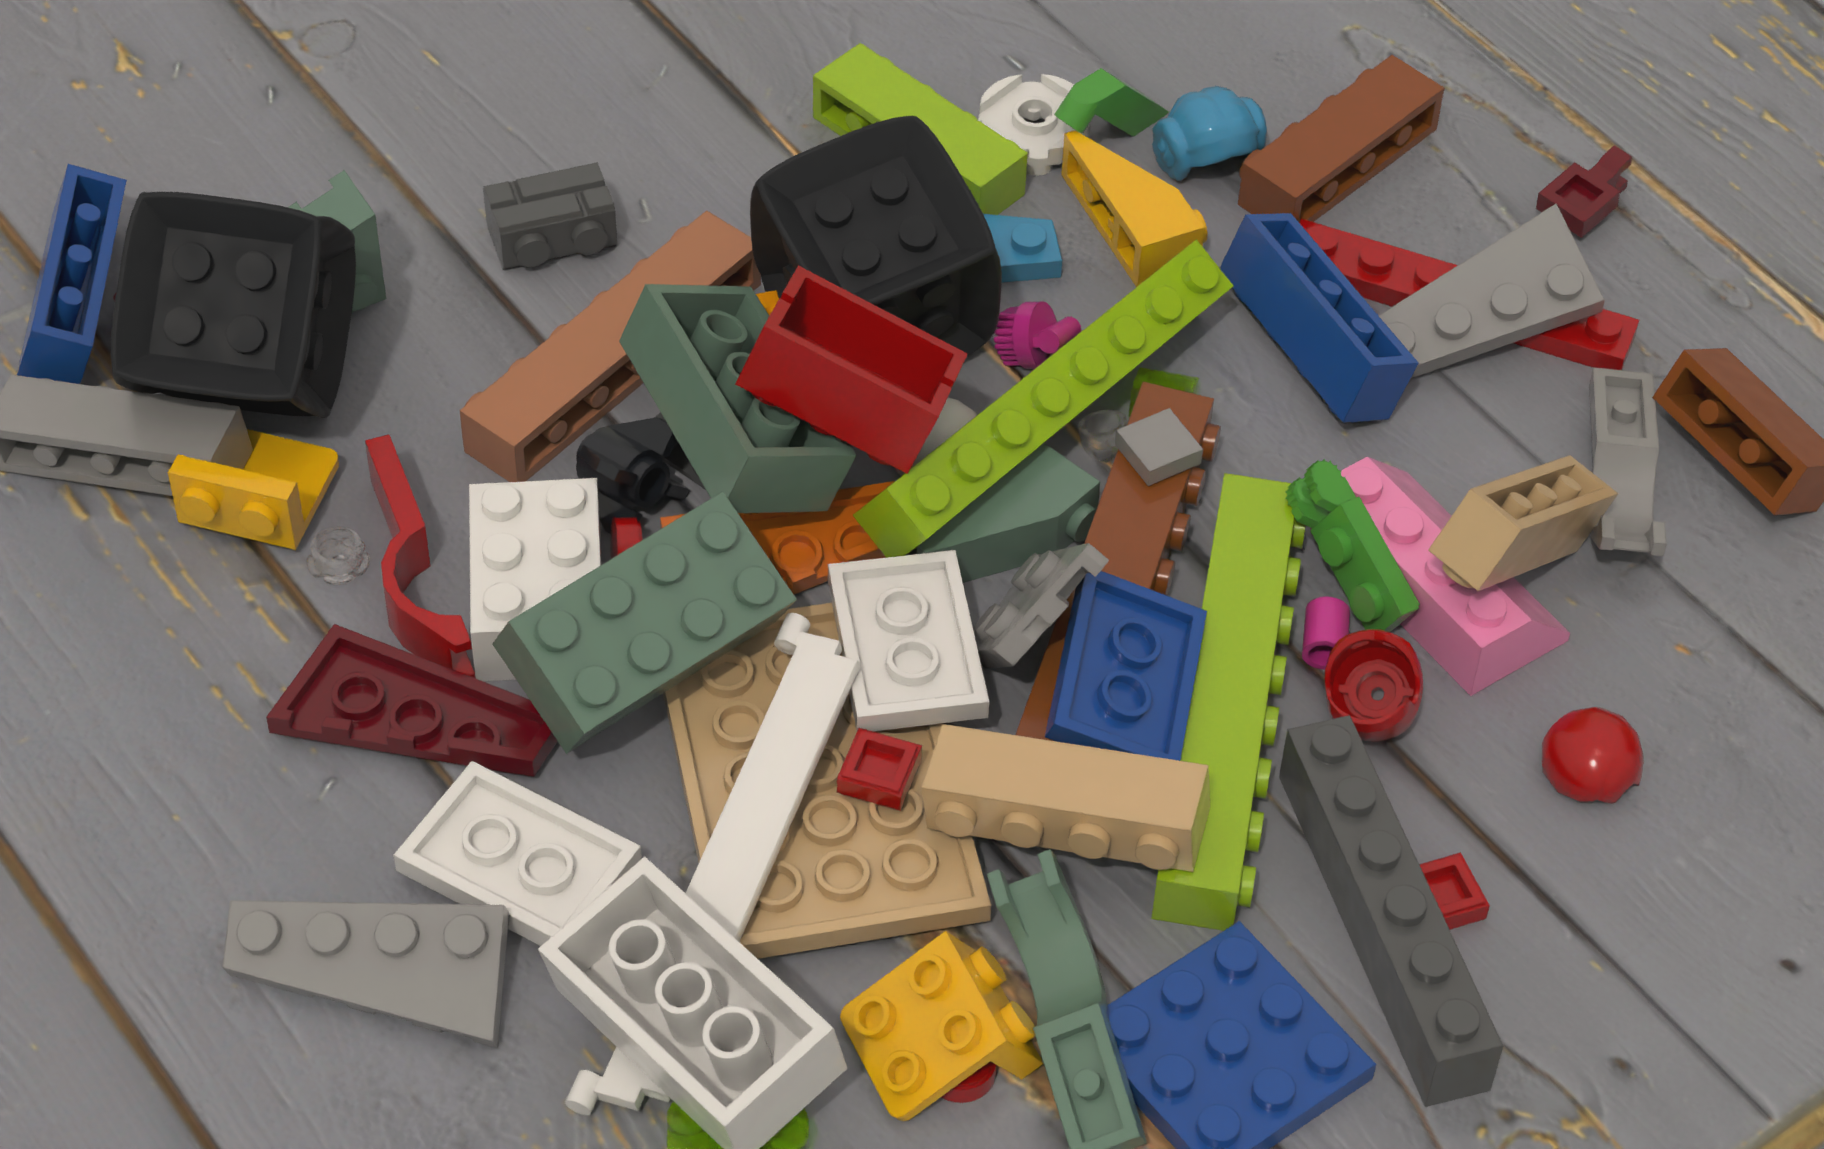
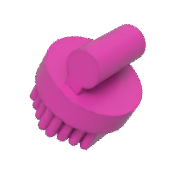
(1032, 334)

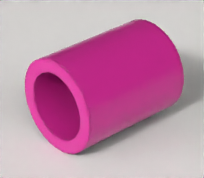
(1324, 624)

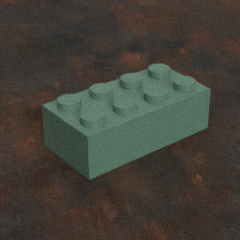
(689, 356)
(643, 621)

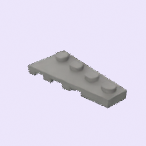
(1498, 296)

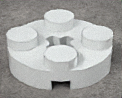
(1011, 102)

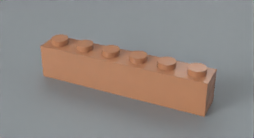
(582, 366)

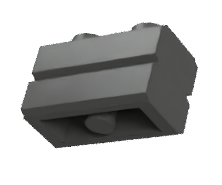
(550, 216)

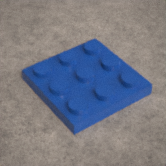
(1232, 1048)

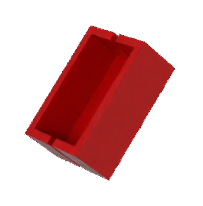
(851, 370)

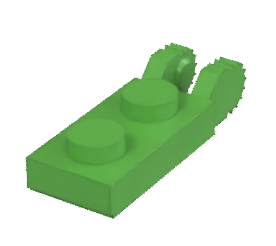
(1352, 547)

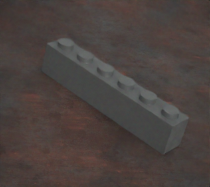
(1390, 912)

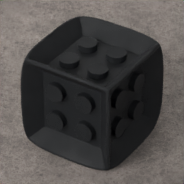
(887, 224)
(233, 303)

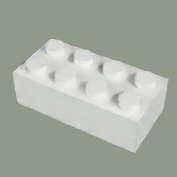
(693, 1008)

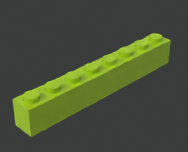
(1042, 403)
(1230, 696)

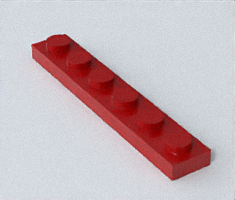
(1392, 274)

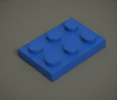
(1126, 669)

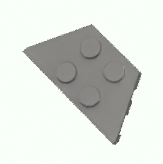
(1033, 603)

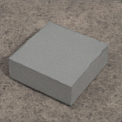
(1158, 446)

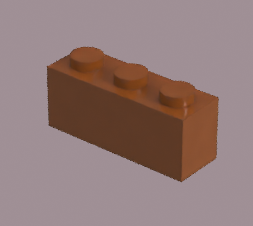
(1746, 429)

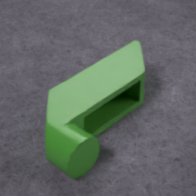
(1111, 100)

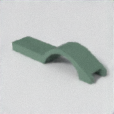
(1070, 1008)

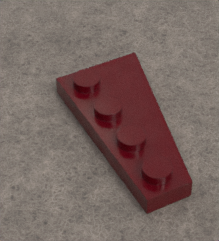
(405, 705)

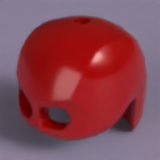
(1370, 663)

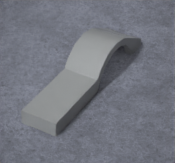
(1626, 459)

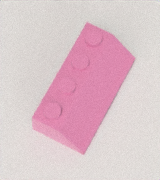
(1466, 630)

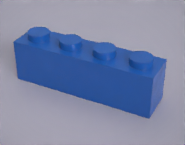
(72, 276)
(1318, 317)

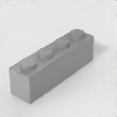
(112, 433)

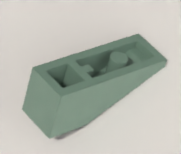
(1028, 511)

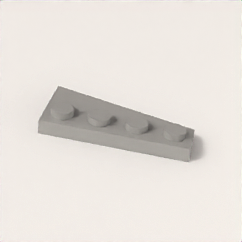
(394, 959)

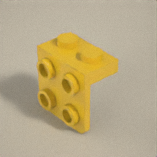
(263, 501)
(937, 1025)

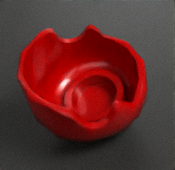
(1592, 755)

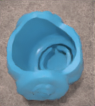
(1207, 130)

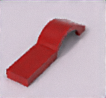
(420, 631)

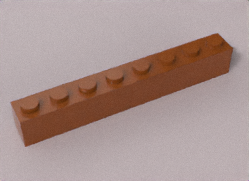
(1134, 528)

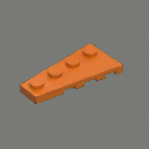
(807, 542)

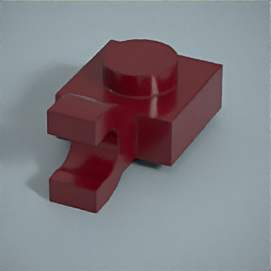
(1587, 195)

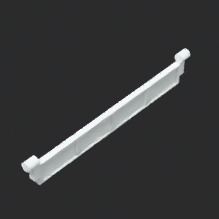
(752, 819)

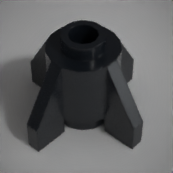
(629, 467)

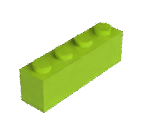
(869, 89)

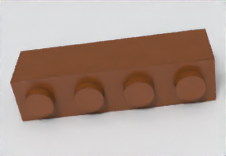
(1342, 143)

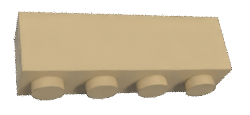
(1521, 522)
(1067, 797)

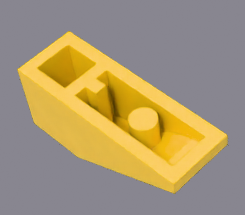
(1132, 209)

